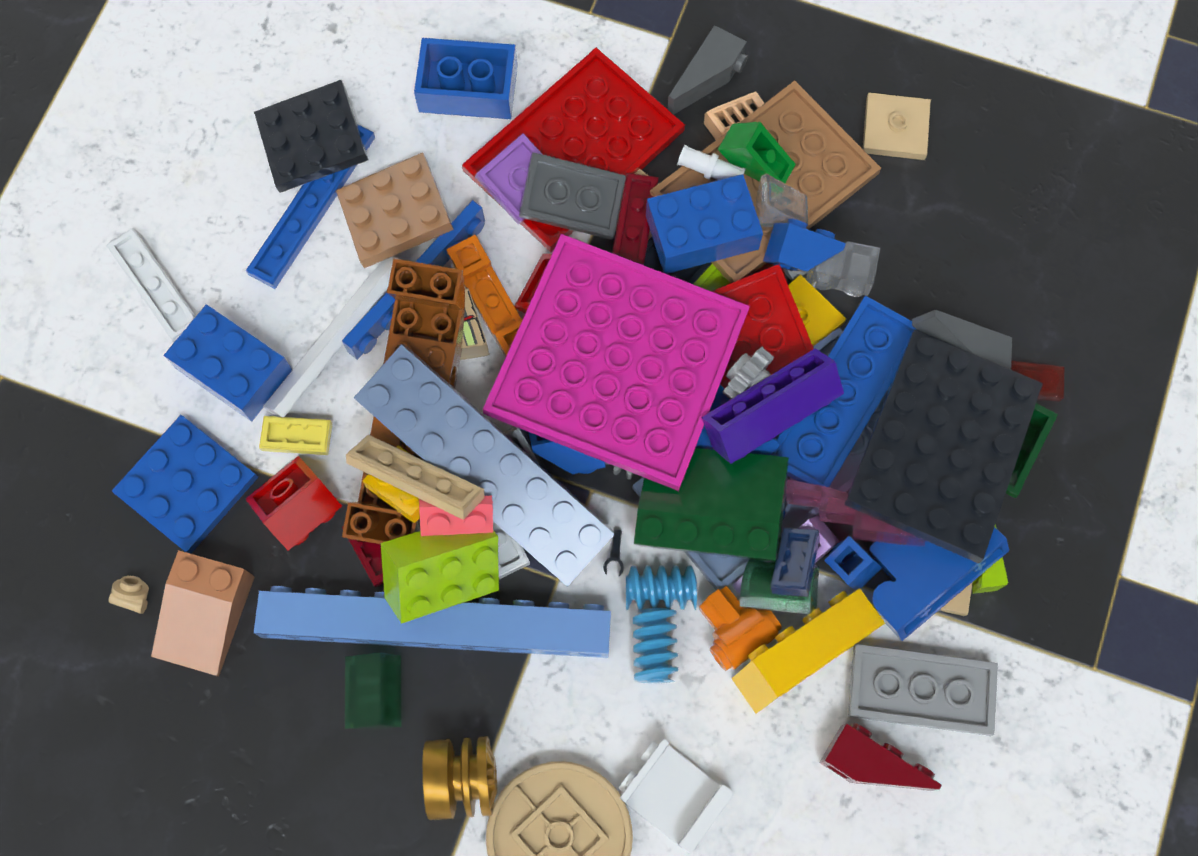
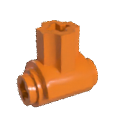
(737, 628)

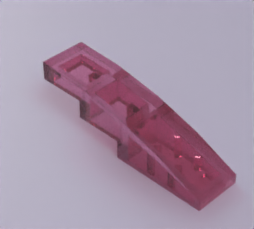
(833, 510)

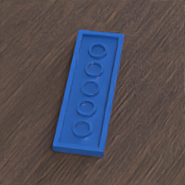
(866, 364)

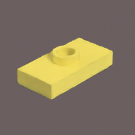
(295, 435)

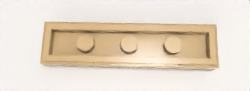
(415, 476)

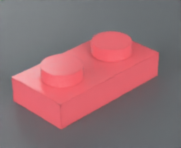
(439, 522)

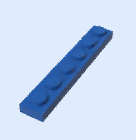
(378, 319)

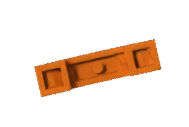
(486, 291)

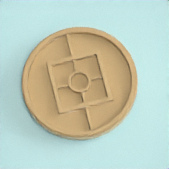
(559, 812)

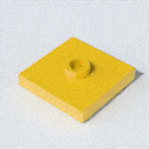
(816, 311)

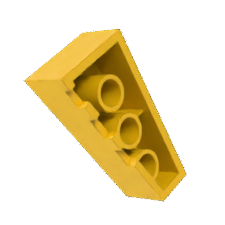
(806, 649)

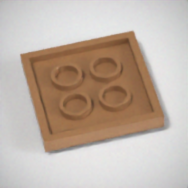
(394, 210)

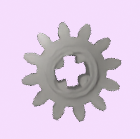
(747, 372)

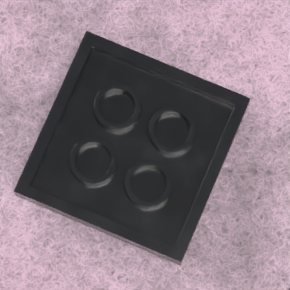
(310, 136)

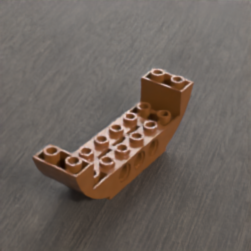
(431, 324)

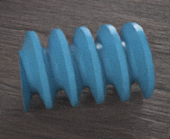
(661, 587)
(654, 645)

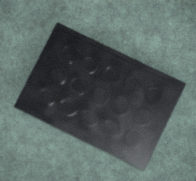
(945, 446)

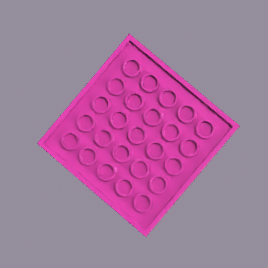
(617, 361)

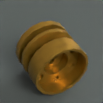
(458, 778)

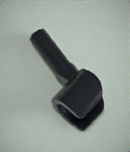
(615, 552)

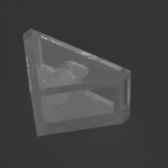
(779, 202)

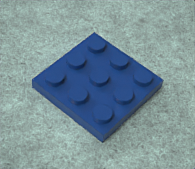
(185, 484)

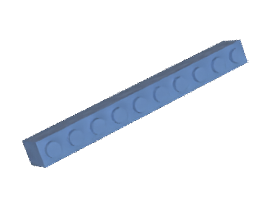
(460, 627)

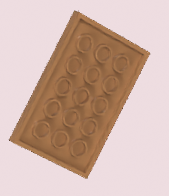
(826, 168)

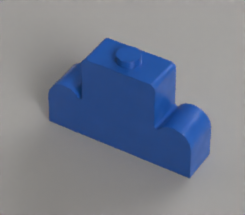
(925, 580)

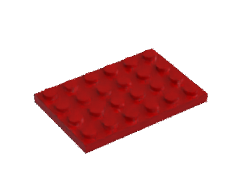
(590, 119)

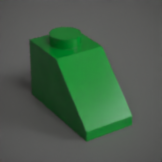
(757, 151)

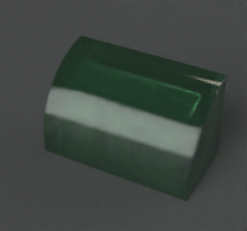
(757, 590)
(373, 691)

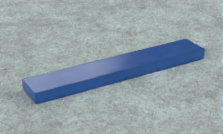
(299, 223)

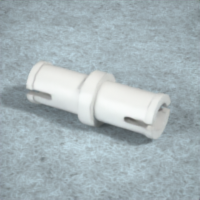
(707, 164)

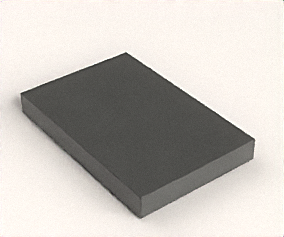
(572, 196)

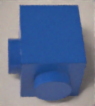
(852, 563)

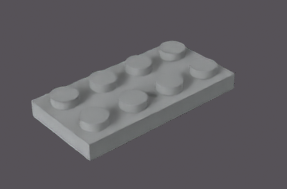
(923, 690)

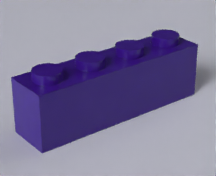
(773, 405)

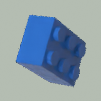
(466, 78)
(703, 224)
(228, 362)

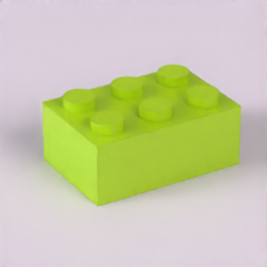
(438, 571)

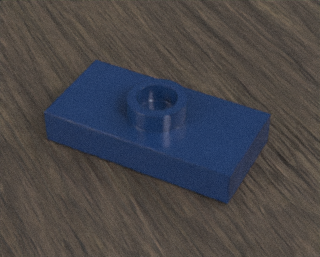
(795, 562)

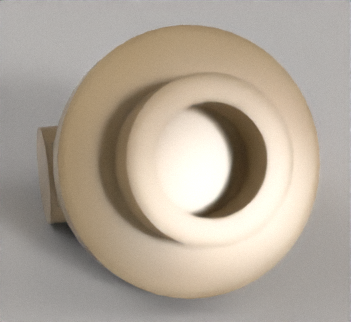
(130, 593)

